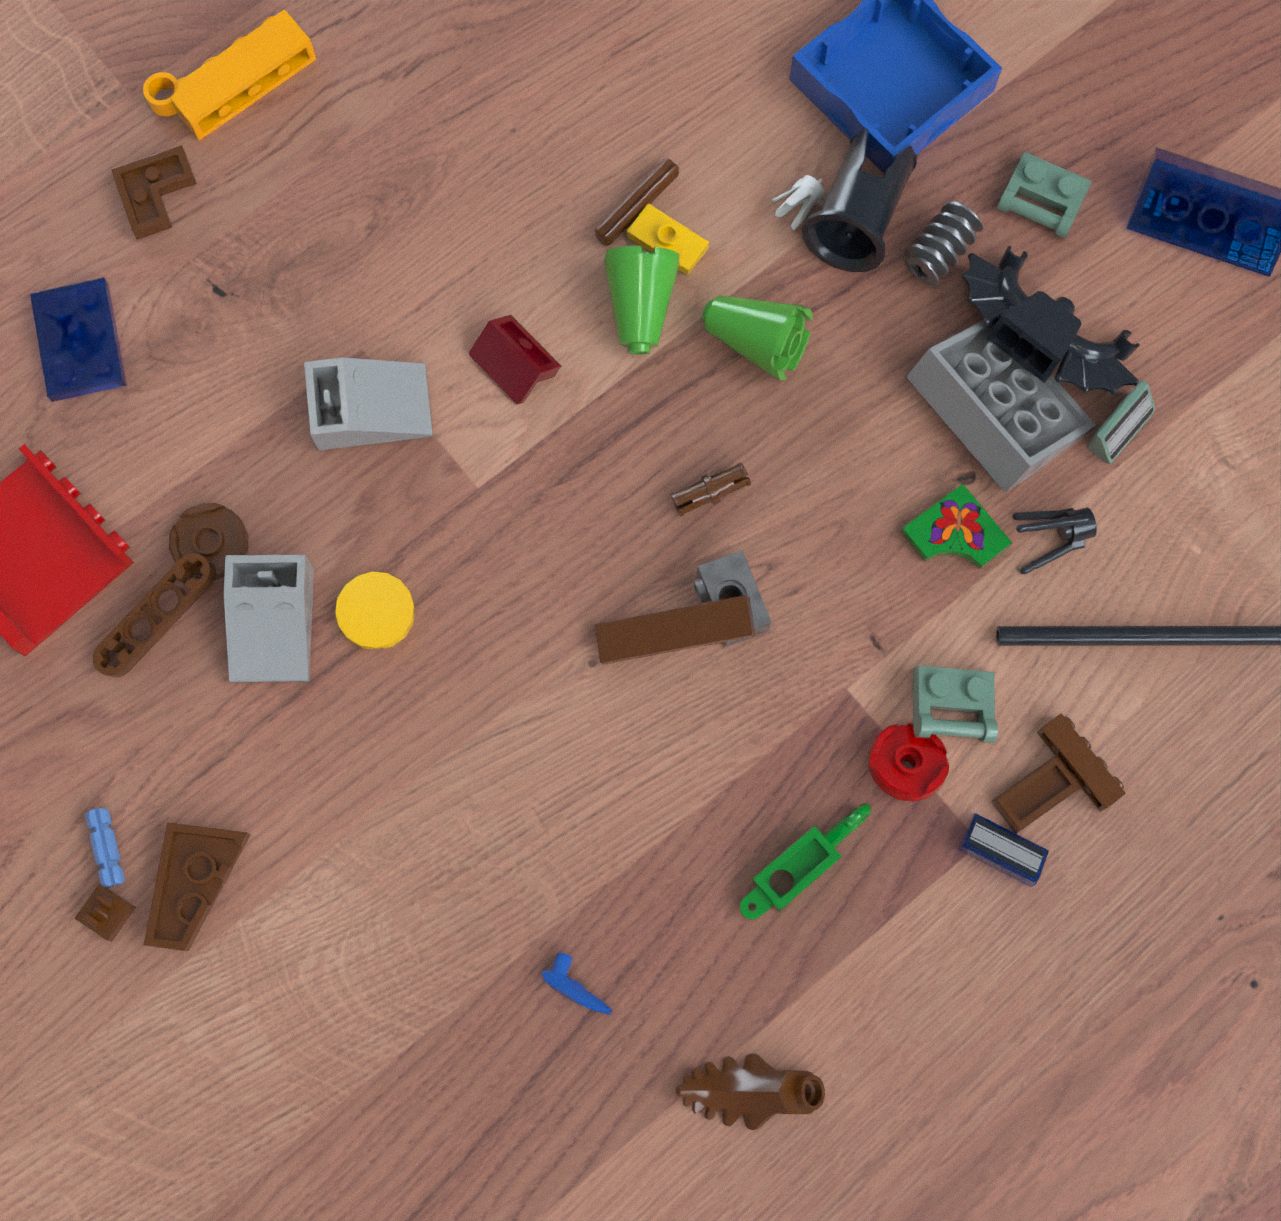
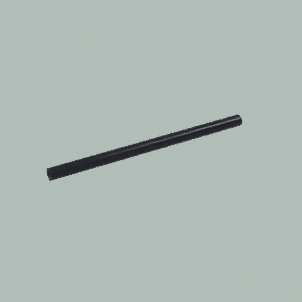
(1137, 635)

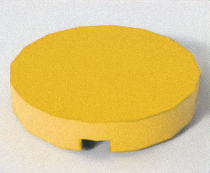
(375, 610)

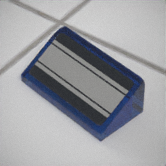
(1003, 850)

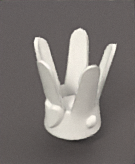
(806, 191)

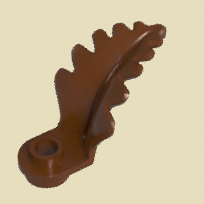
(750, 1091)

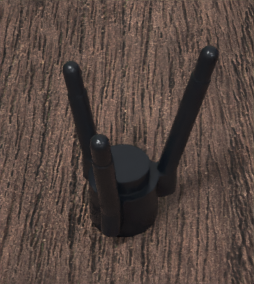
(1070, 525)

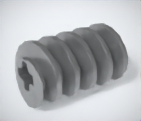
(942, 242)

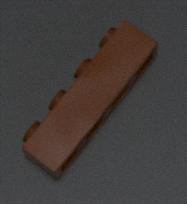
(1082, 762)

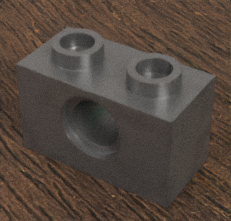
(732, 576)

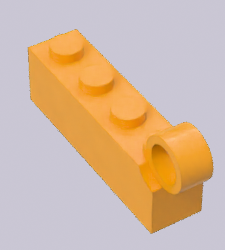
(234, 77)

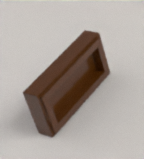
(1036, 794)

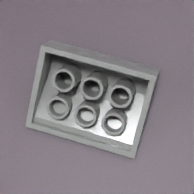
(998, 406)

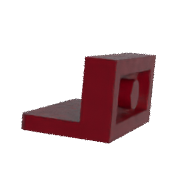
(513, 357)

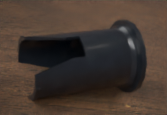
(857, 210)

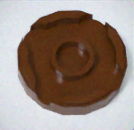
(211, 532)

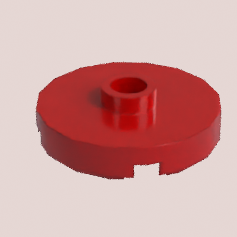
(924, 754)

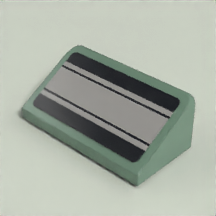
(1123, 423)

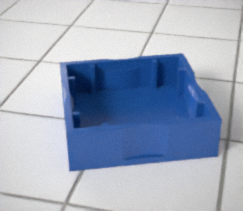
(896, 74)

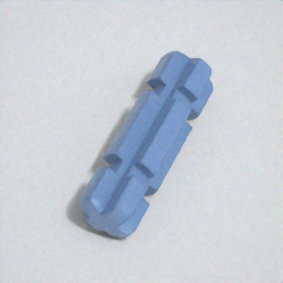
(104, 847)

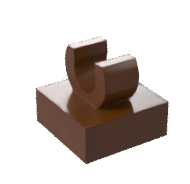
(105, 912)

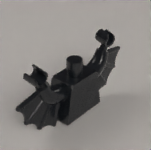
(1043, 330)

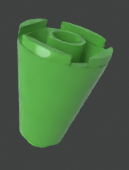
(640, 293)
(760, 331)

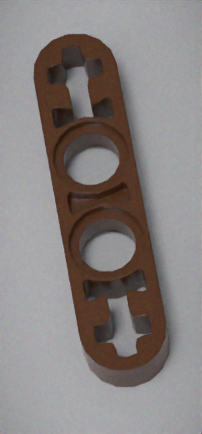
(159, 620)

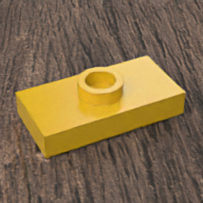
(657, 229)

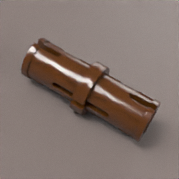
(710, 489)

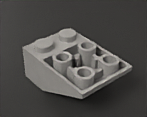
(366, 402)
(268, 617)

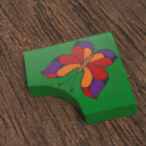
(957, 528)

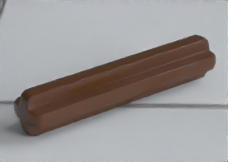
(636, 201)

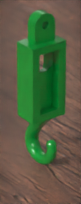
(804, 861)

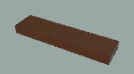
(675, 630)

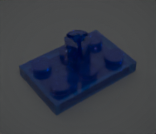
(78, 339)

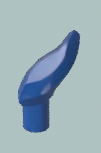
(570, 988)

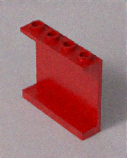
(49, 553)

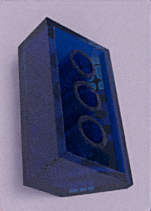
(1209, 212)

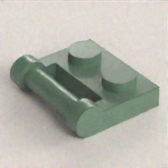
(1048, 186)
(954, 691)

